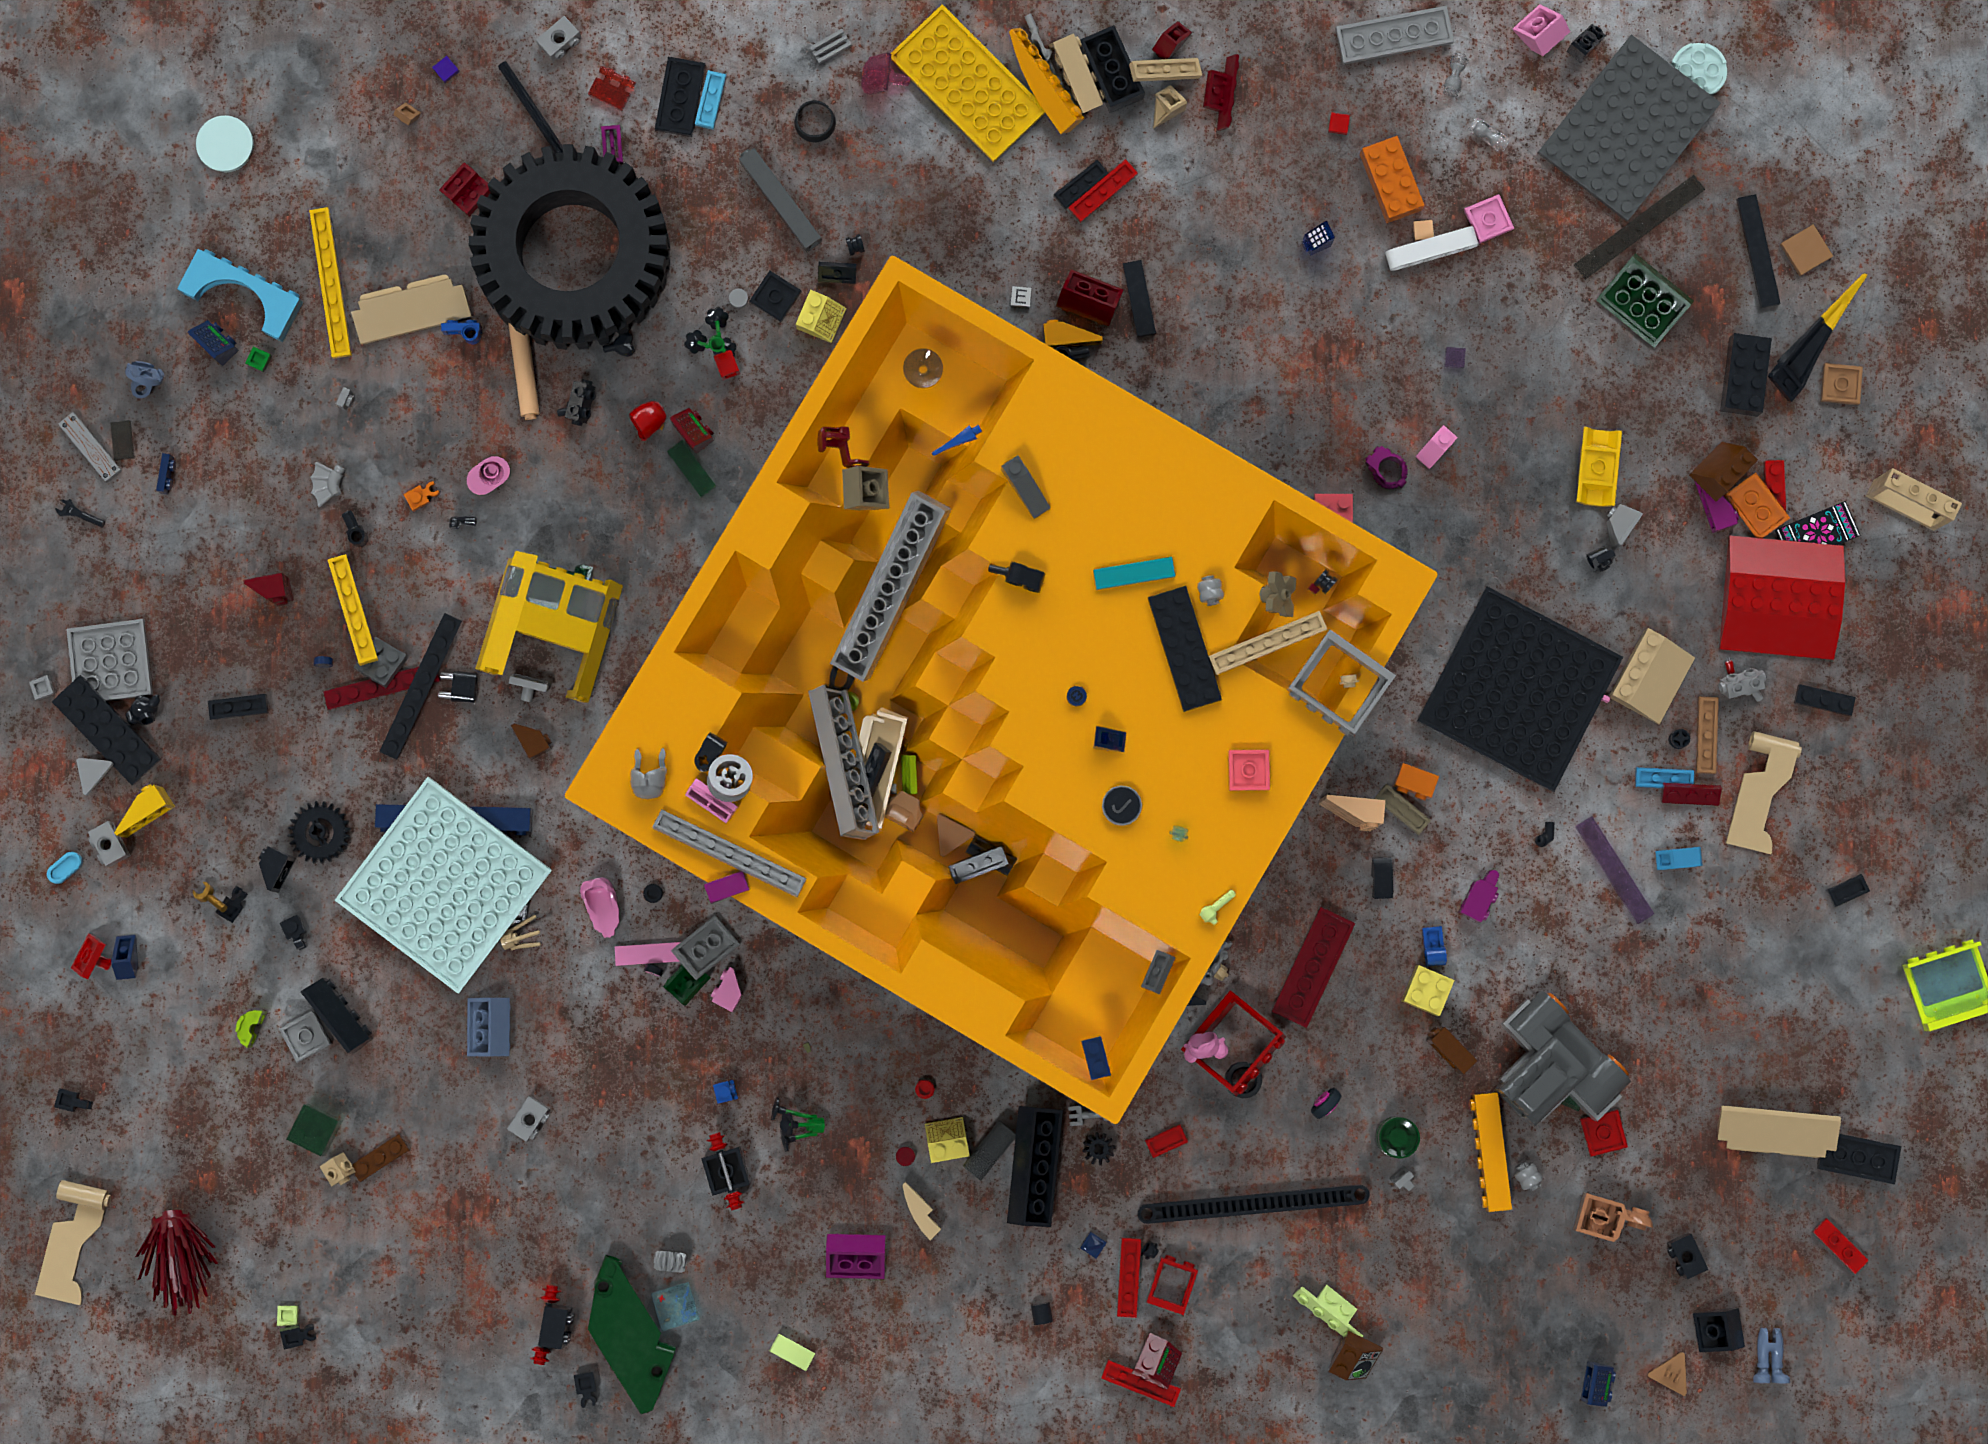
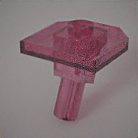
(878, 75)

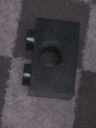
(1695, 1264)

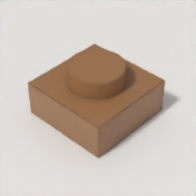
(407, 113)

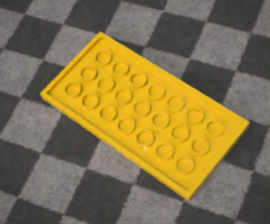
(967, 83)

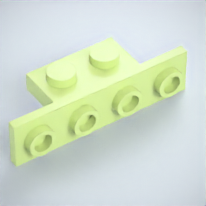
(1330, 1308)

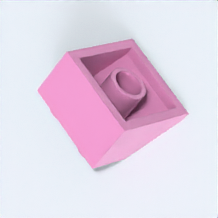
(1542, 29)

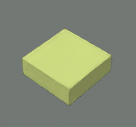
(287, 1315)

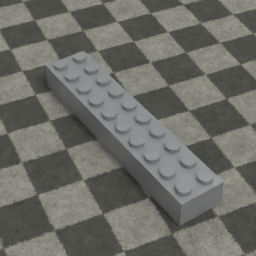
(890, 585)

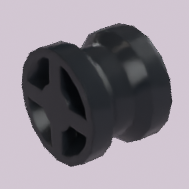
(855, 244)
(1325, 581)
(1683, 739)

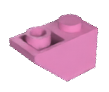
(729, 991)

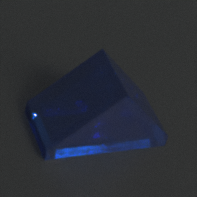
(1109, 739)

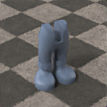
(1777, 1350)

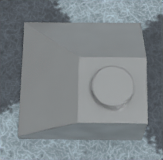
(1620, 524)

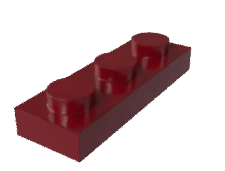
(1691, 794)

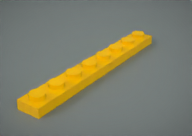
(330, 283)

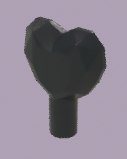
(621, 345)

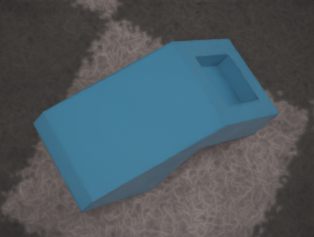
(1678, 858)

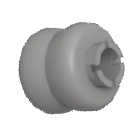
(1210, 590)
(1528, 1176)

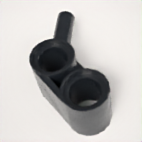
(1020, 575)

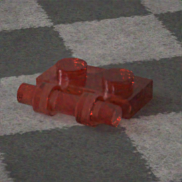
(608, 93)

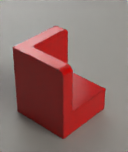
(726, 365)

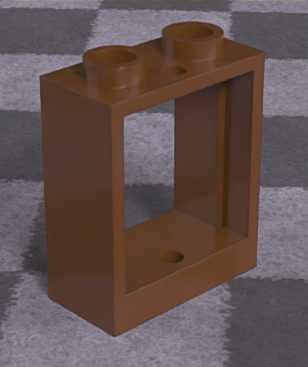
(1451, 1050)

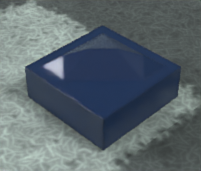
(1093, 1245)

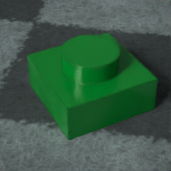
(258, 359)

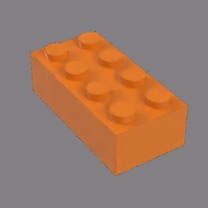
(1391, 179)

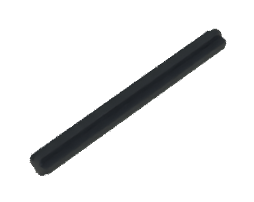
(530, 107)

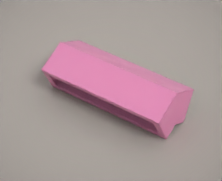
(701, 795)

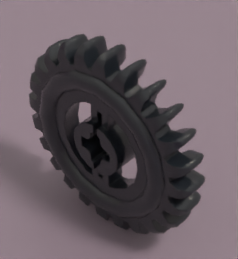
(314, 814)

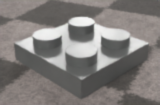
(387, 666)

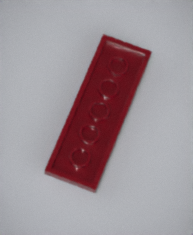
(1313, 967)

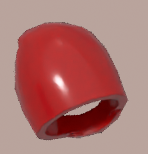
(648, 419)

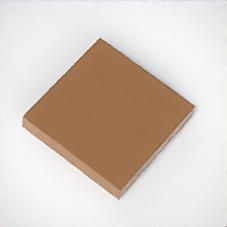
(1806, 250)
(1841, 384)

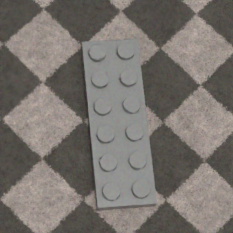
(1394, 35)

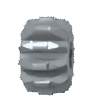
(670, 1261)

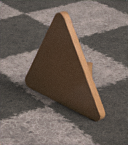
(951, 834)
(1672, 1374)

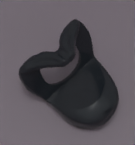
(850, 679)

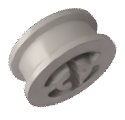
(737, 770)

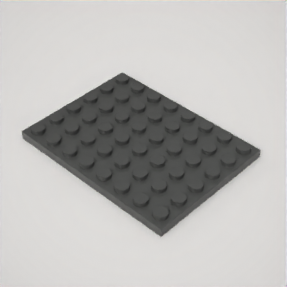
(1629, 128)

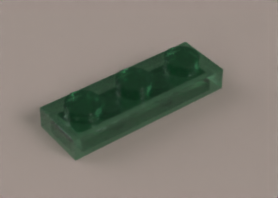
(691, 469)

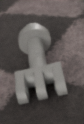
(1080, 1115)

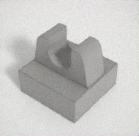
(1402, 1179)

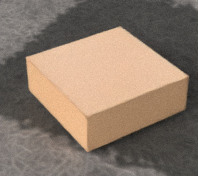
(1423, 230)

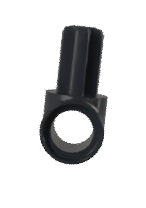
(1075, 353)
(354, 528)

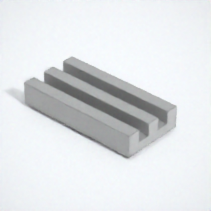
(813, 48)

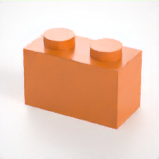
(1415, 781)

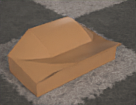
(904, 811)

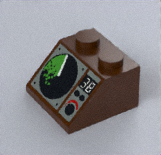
(1354, 1357)

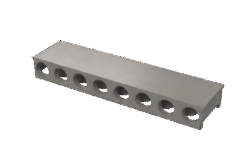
(841, 762)

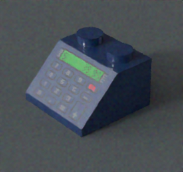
(214, 342)
(1597, 1384)

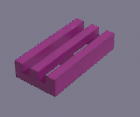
(619, 141)

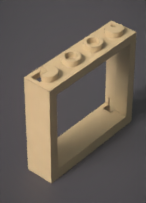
(1913, 499)

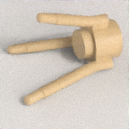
(511, 940)

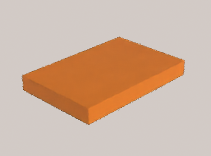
(1757, 506)

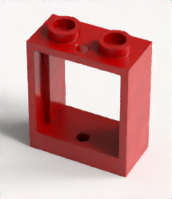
(1174, 1307)

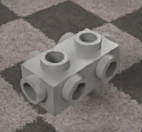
(1746, 683)

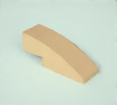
(920, 1209)

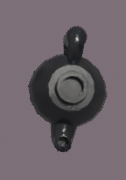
(143, 710)

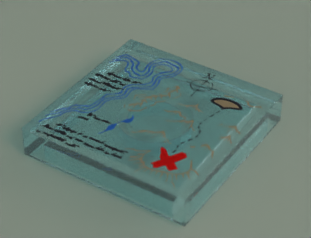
(675, 1306)

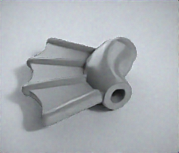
(326, 482)

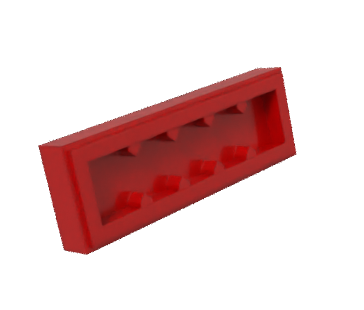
(1840, 1246)

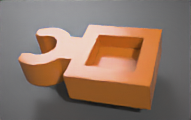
(419, 497)

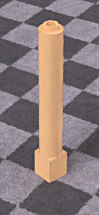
(524, 374)

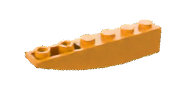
(1045, 85)

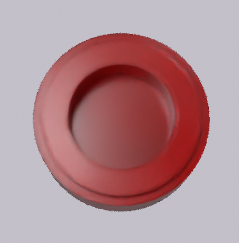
(924, 1089)

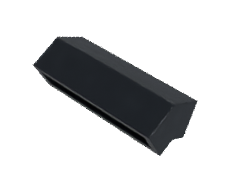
(979, 845)

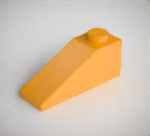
(1066, 335)

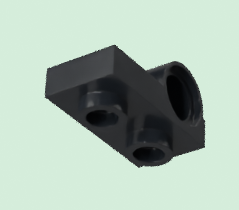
(1600, 559)

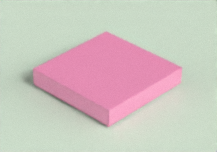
(1489, 218)

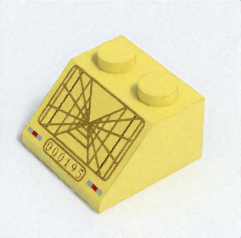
(820, 316)
(947, 1140)

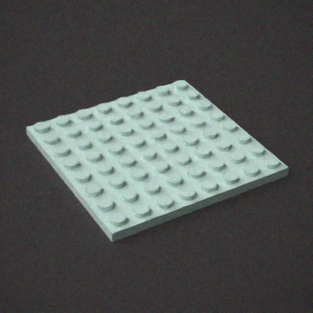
(443, 885)

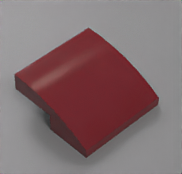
(465, 189)

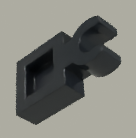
(294, 1336)
(585, 1385)

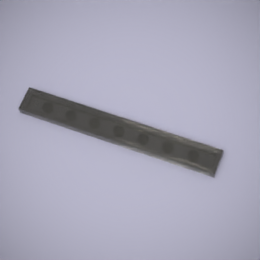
(1639, 227)

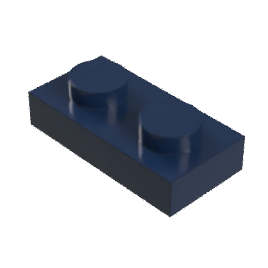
(164, 481)
(1096, 1058)

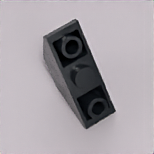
(1586, 43)

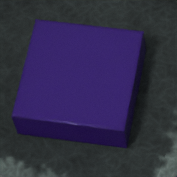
(445, 69)

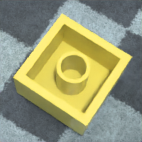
(1427, 990)

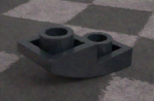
(1382, 877)

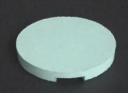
(1702, 65)
(224, 143)

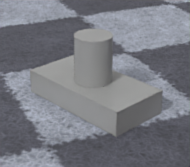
(529, 685)

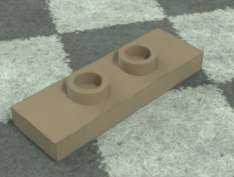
(1403, 809)

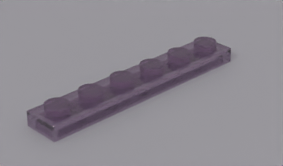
(1614, 870)

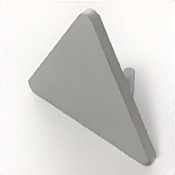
(91, 772)

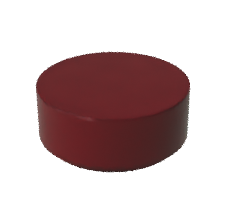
(905, 1156)

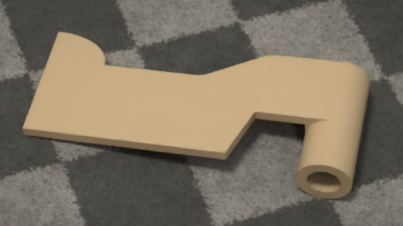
(67, 1241)

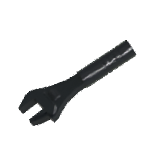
(71, 510)

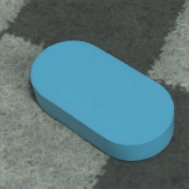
(64, 867)

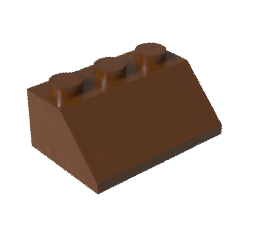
(1723, 469)

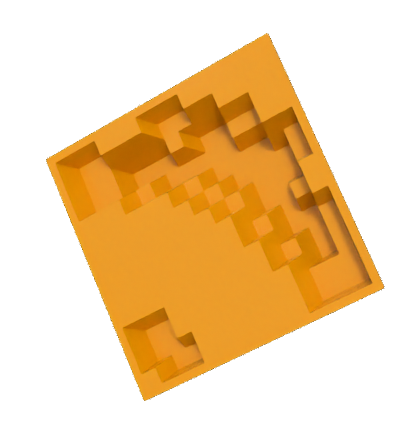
(985, 685)

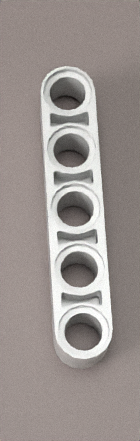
(1431, 248)

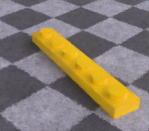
(352, 610)

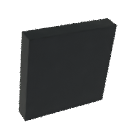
(775, 296)

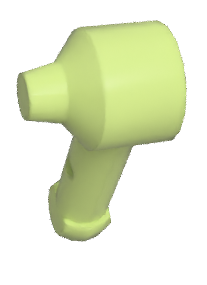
(1209, 913)

